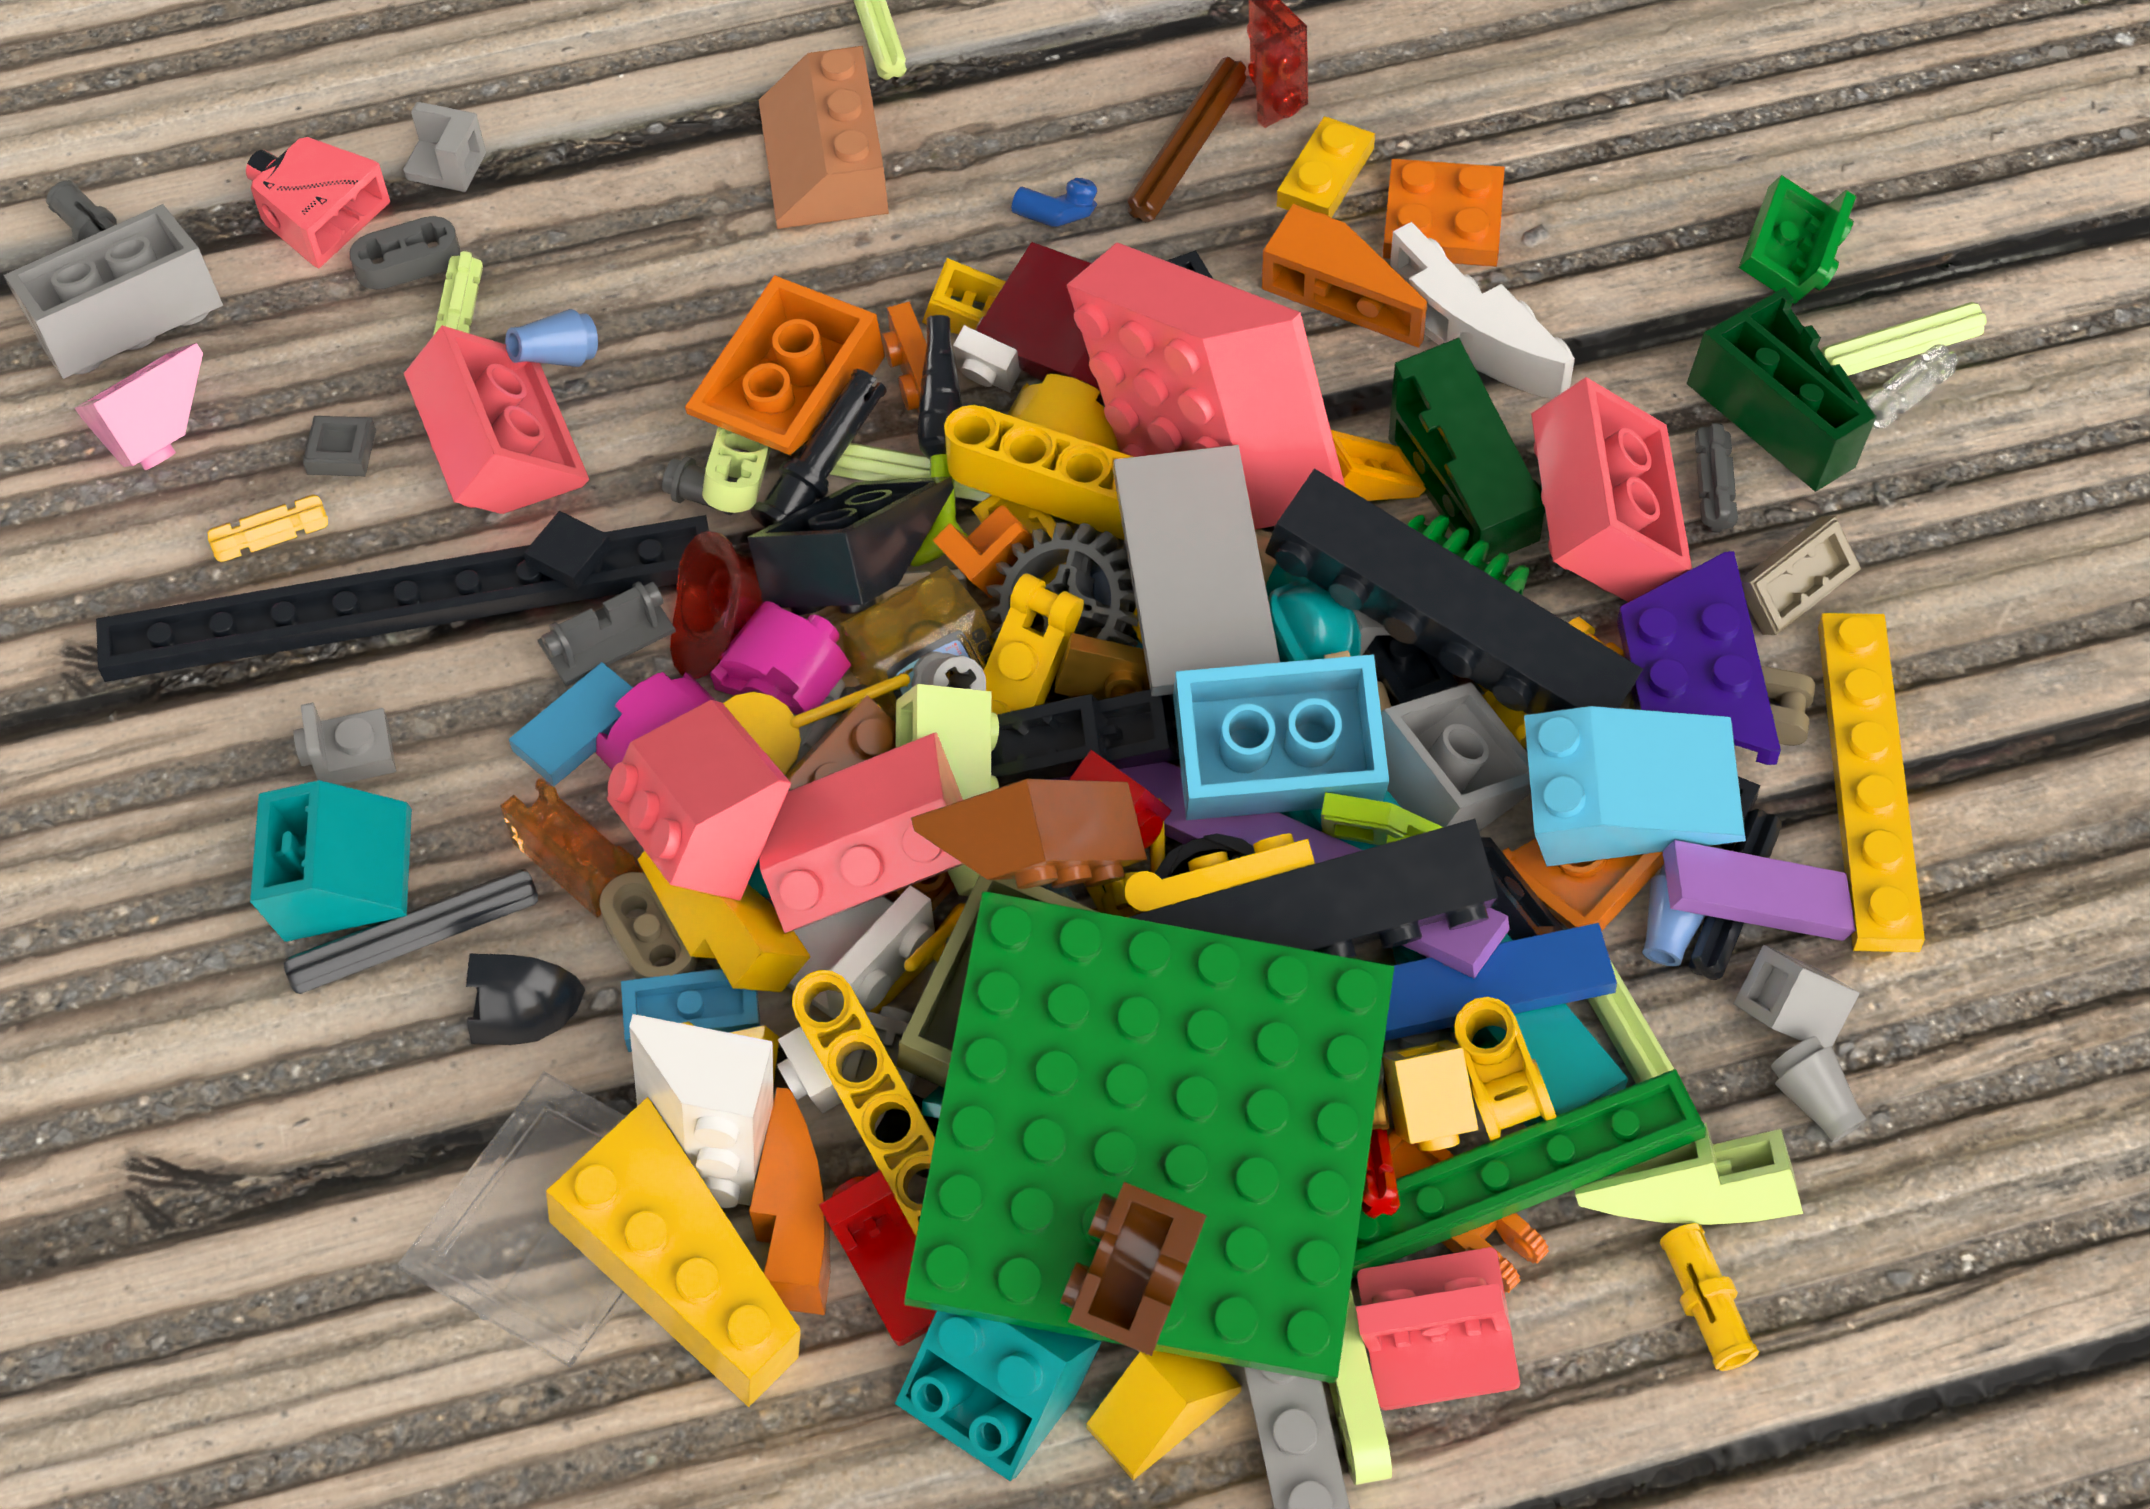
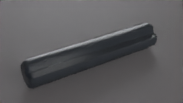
(1718, 934)

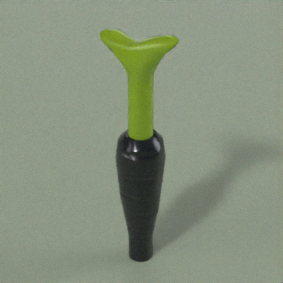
(938, 399)

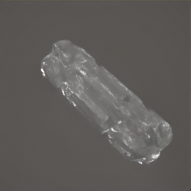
(1911, 384)

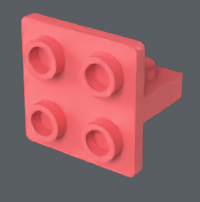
(1437, 1329)

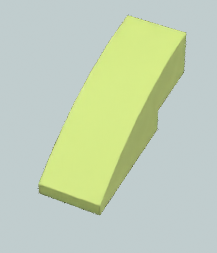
(1703, 1184)

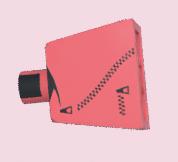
(316, 196)

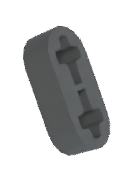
(404, 252)

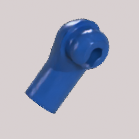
(1058, 210)

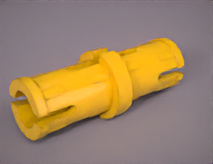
(1708, 1297)

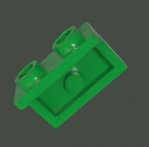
(1796, 239)

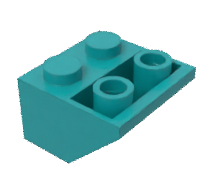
(329, 859)
(994, 1386)

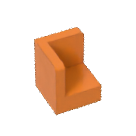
(985, 547)

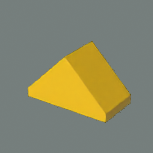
(1158, 1406)

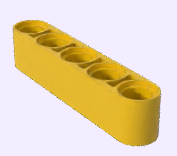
(1034, 466)
(871, 1097)

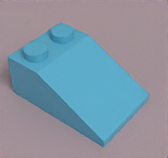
(1630, 782)

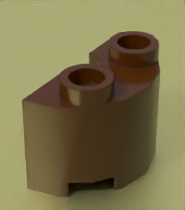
(1134, 1268)

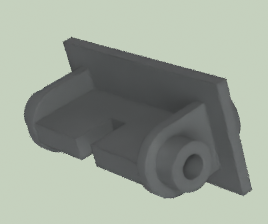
(607, 634)

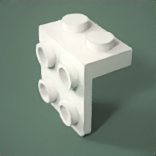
(866, 947)

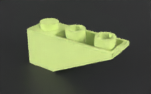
(967, 737)

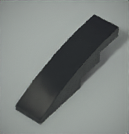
(1058, 735)

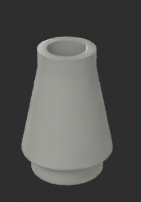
(1819, 1087)

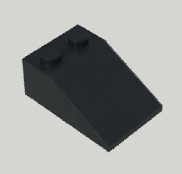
(847, 544)

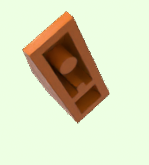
(1339, 274)

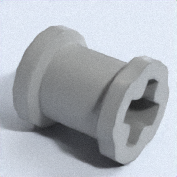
(932, 668)

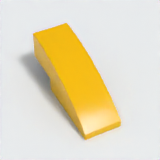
(737, 933)

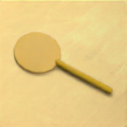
(778, 729)

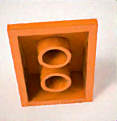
(787, 365)

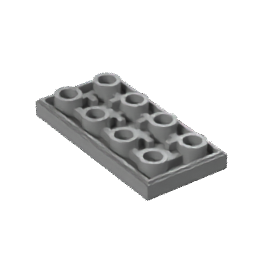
(1194, 563)

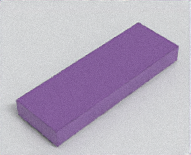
(1758, 890)

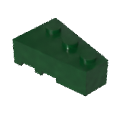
(1783, 391)
(1463, 450)

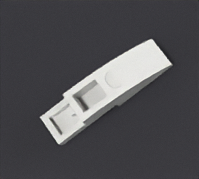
(1493, 326)

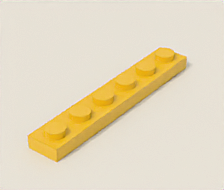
(1870, 783)

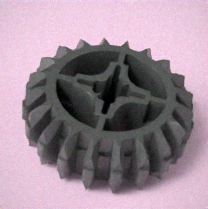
(1078, 553)

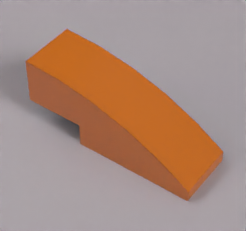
(788, 1210)

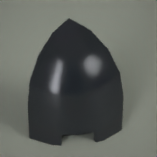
(519, 998)

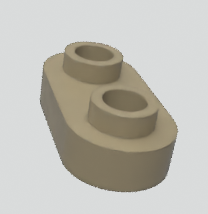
(649, 935)

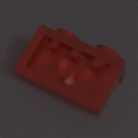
(1277, 60)

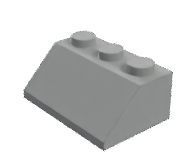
(114, 291)

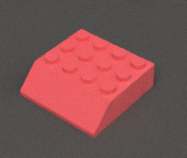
(1204, 369)

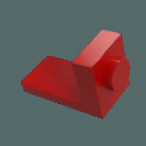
(880, 1249)

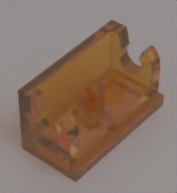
(566, 845)

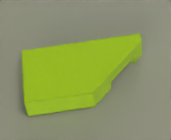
(1370, 820)

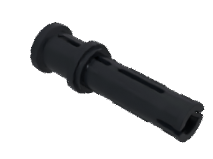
(805, 477)

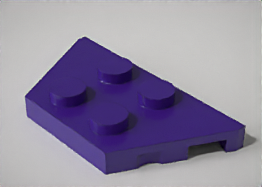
(1701, 653)

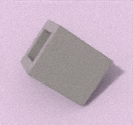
(447, 147)
(1795, 997)

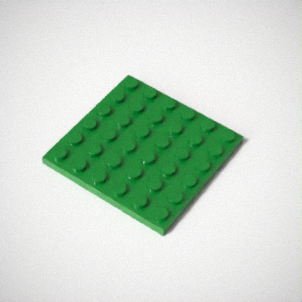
(1166, 1065)

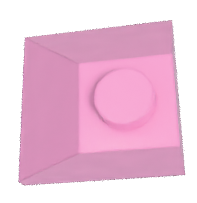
(146, 409)

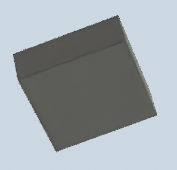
(339, 446)

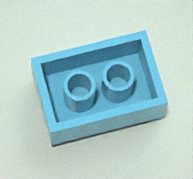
(1279, 736)

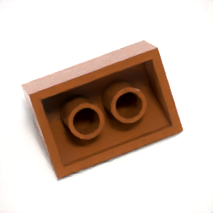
(1041, 832)

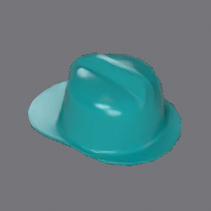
(1309, 619)

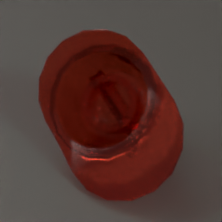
(713, 602)

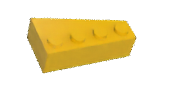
(673, 1251)

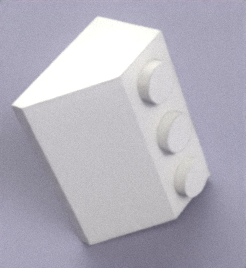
(712, 1097)

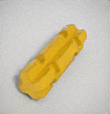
(267, 528)

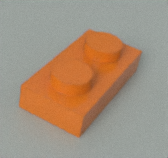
(905, 348)

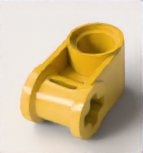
(1503, 1077)

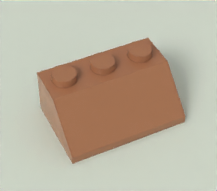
(823, 141)

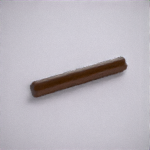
(1186, 140)

